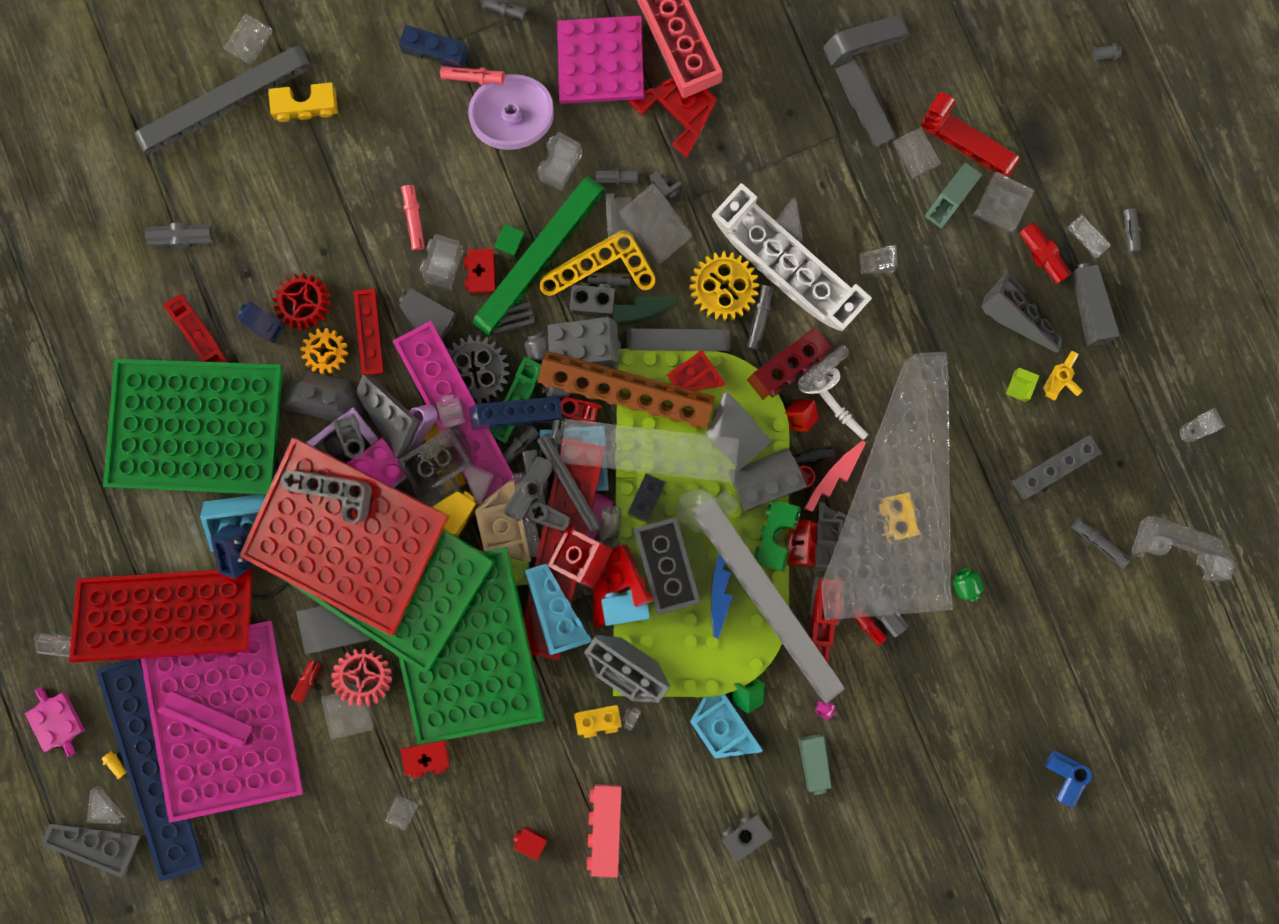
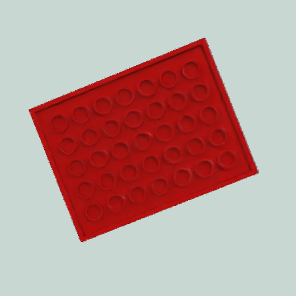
(356, 567)

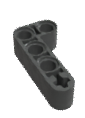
(865, 38)
(326, 489)

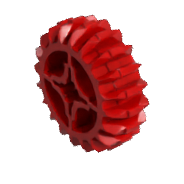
(285, 294)

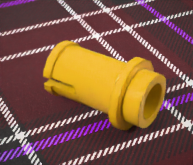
(114, 764)

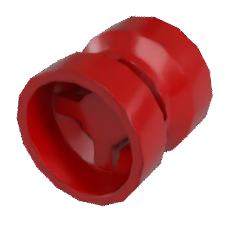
(808, 475)

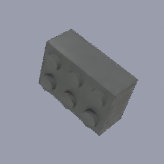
(586, 340)

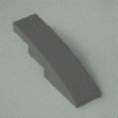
(865, 102)

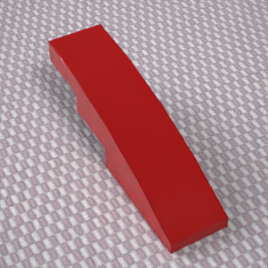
(821, 630)

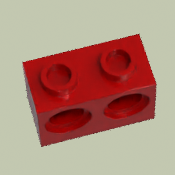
(802, 544)

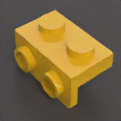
(598, 720)

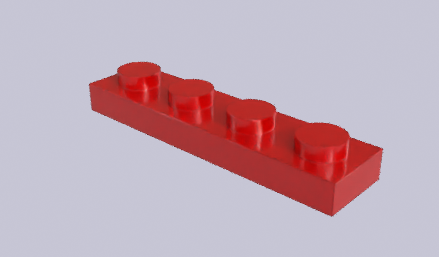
(368, 332)

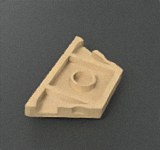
(497, 528)

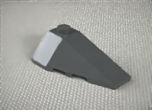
(1012, 309)

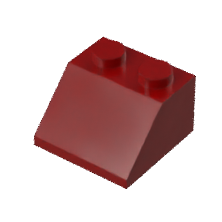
(580, 557)

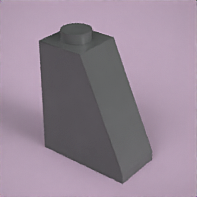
(422, 310)

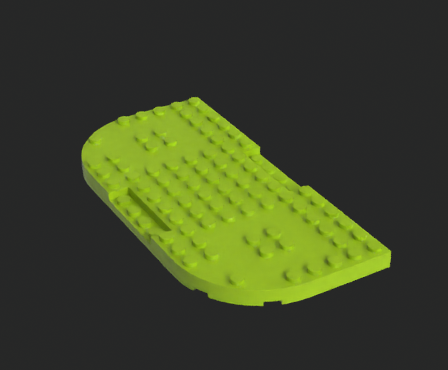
(684, 637)

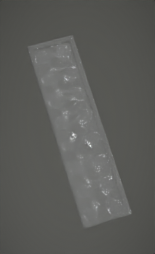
(649, 450)

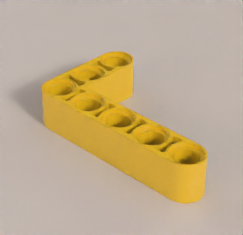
(599, 261)

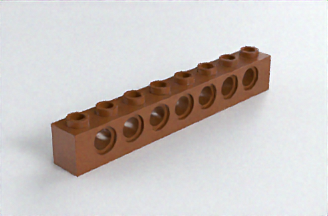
(636, 384)

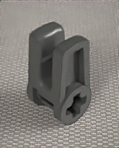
(551, 518)

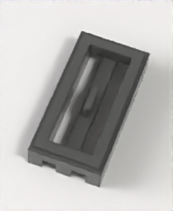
(531, 321)

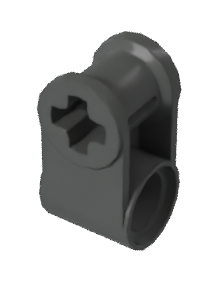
(350, 434)

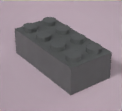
(666, 565)

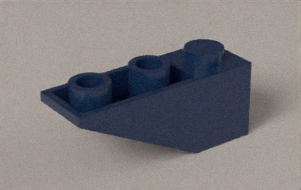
(260, 321)

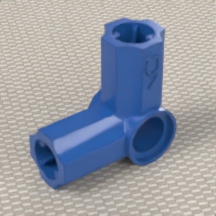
(1066, 767)

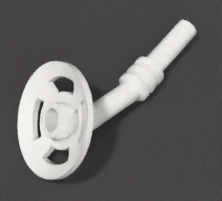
(822, 388)

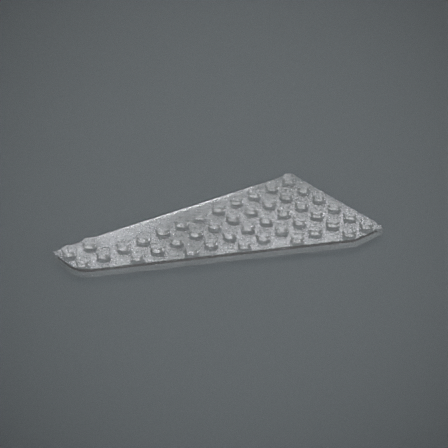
(898, 525)

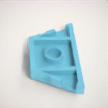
(723, 728)

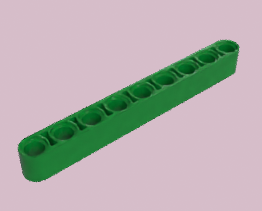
(539, 255)

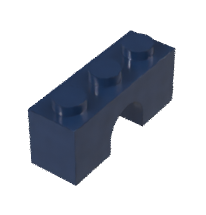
(421, 42)

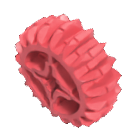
(370, 678)

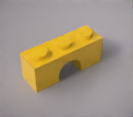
(321, 103)

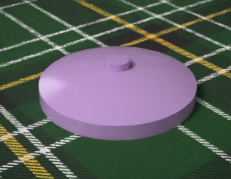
(511, 113)

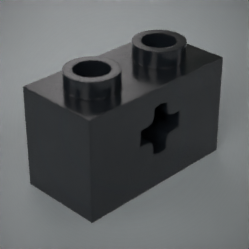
(646, 498)

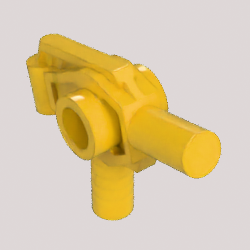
(1061, 377)

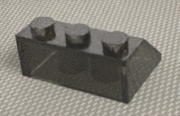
(437, 460)

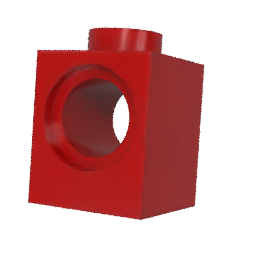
(529, 843)

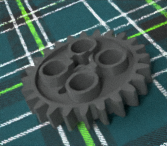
(494, 366)

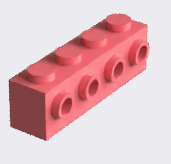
(605, 830)

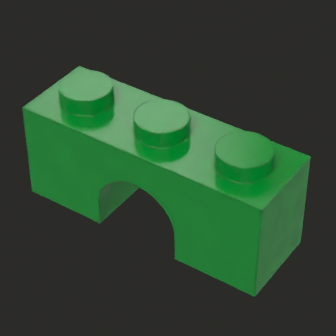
(779, 516)

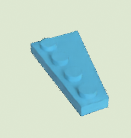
(557, 619)

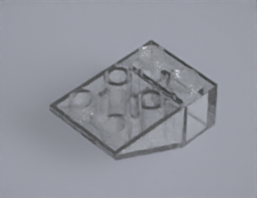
(655, 223)

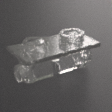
(1089, 236)

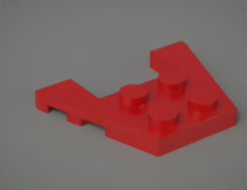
(689, 111)
(618, 577)

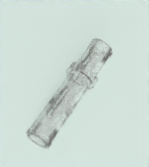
(819, 371)

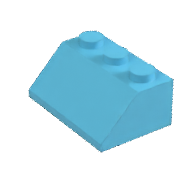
(233, 511)

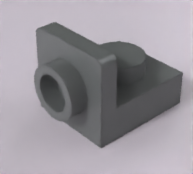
(662, 185)

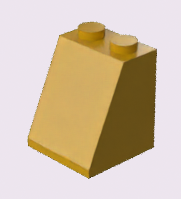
(460, 511)

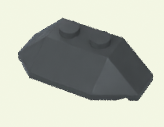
(320, 396)
(627, 669)

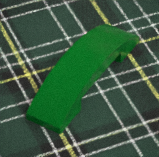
(521, 389)

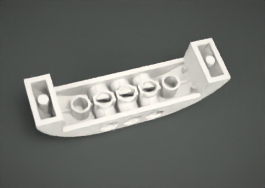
(787, 261)

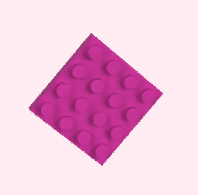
(600, 59)

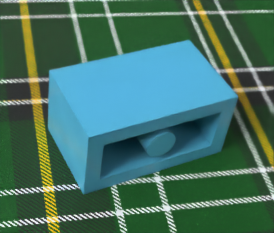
(621, 609)

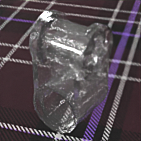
(1203, 425)

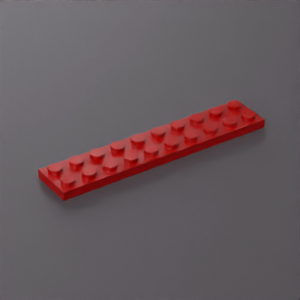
(587, 481)

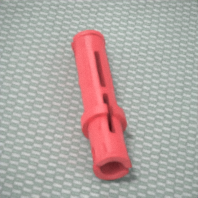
(472, 75)
(412, 208)

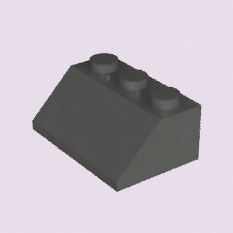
(768, 480)

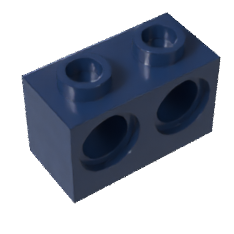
(227, 548)

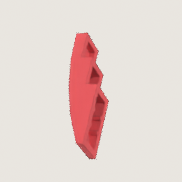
(840, 471)

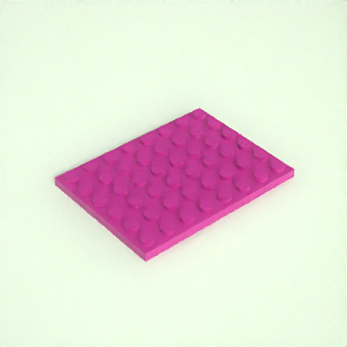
(206, 772)

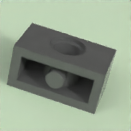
(740, 849)

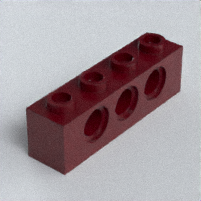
(811, 342)

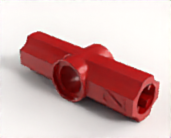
(1045, 253)

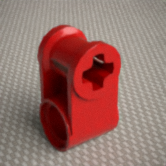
(581, 410)

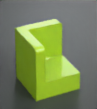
(1022, 384)

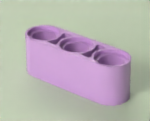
(427, 416)

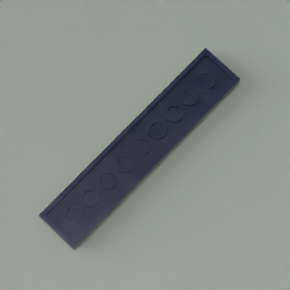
(125, 695)

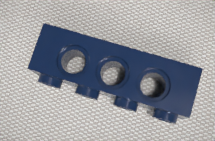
(515, 413)

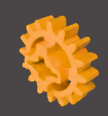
(325, 341)

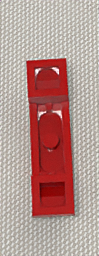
(194, 330)

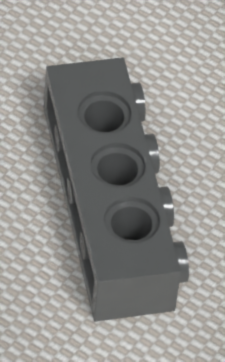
(1056, 467)

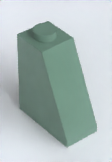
(953, 195)
(815, 763)

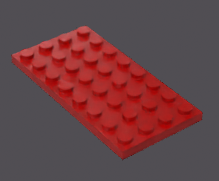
(160, 616)

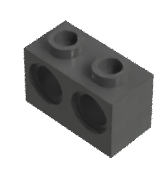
(591, 306)

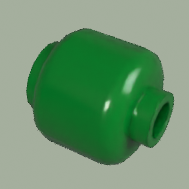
(968, 584)

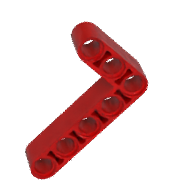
(965, 138)

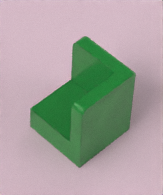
(510, 241)
(749, 696)

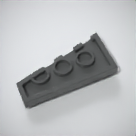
(388, 414)
(96, 847)

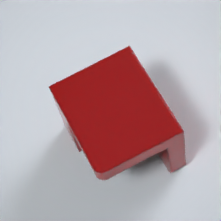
(801, 415)

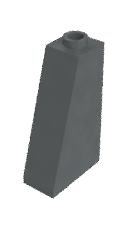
(1094, 305)

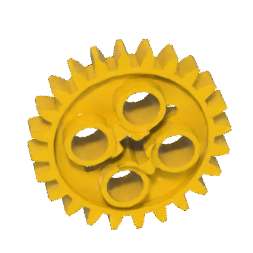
(710, 299)

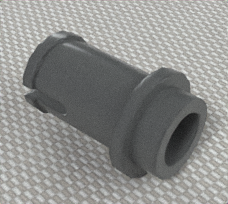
(1107, 52)

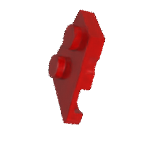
(696, 374)

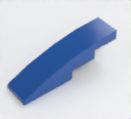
(719, 600)

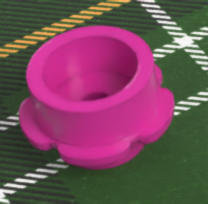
(825, 710)

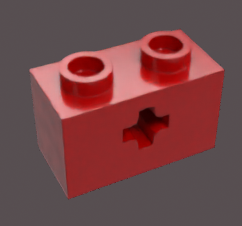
(487, 281)
(412, 758)

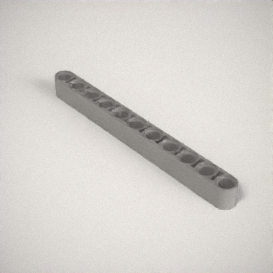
(767, 599)

